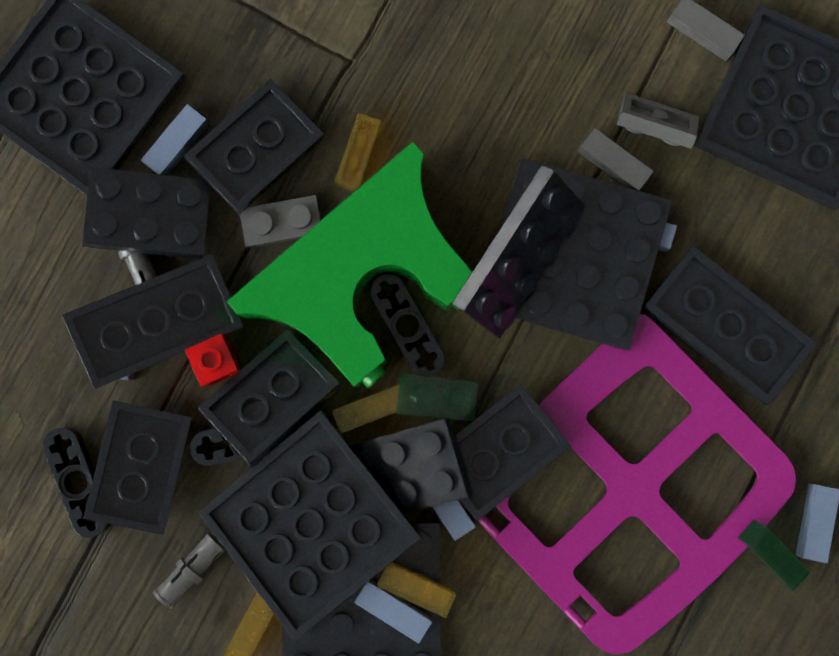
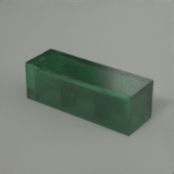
(773, 554)

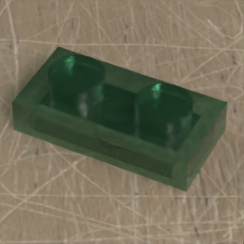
(437, 397)

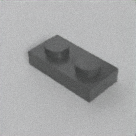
(658, 120)
(279, 221)

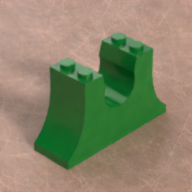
(368, 235)

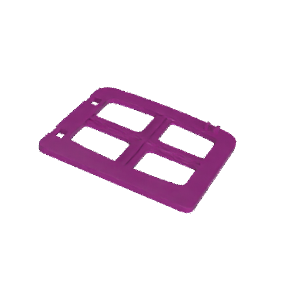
(635, 489)

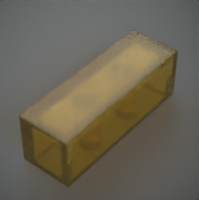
(358, 152)
(366, 409)
(417, 589)
(250, 629)

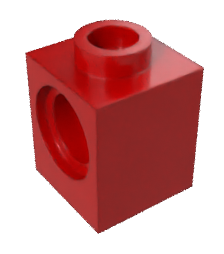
(214, 360)

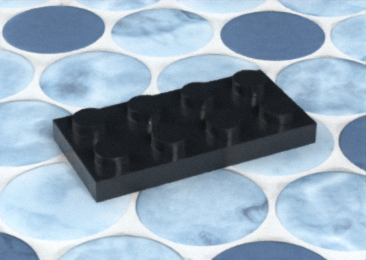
(520, 252)
(151, 321)
(729, 325)

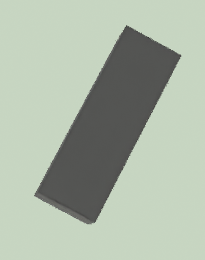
(705, 28)
(615, 160)

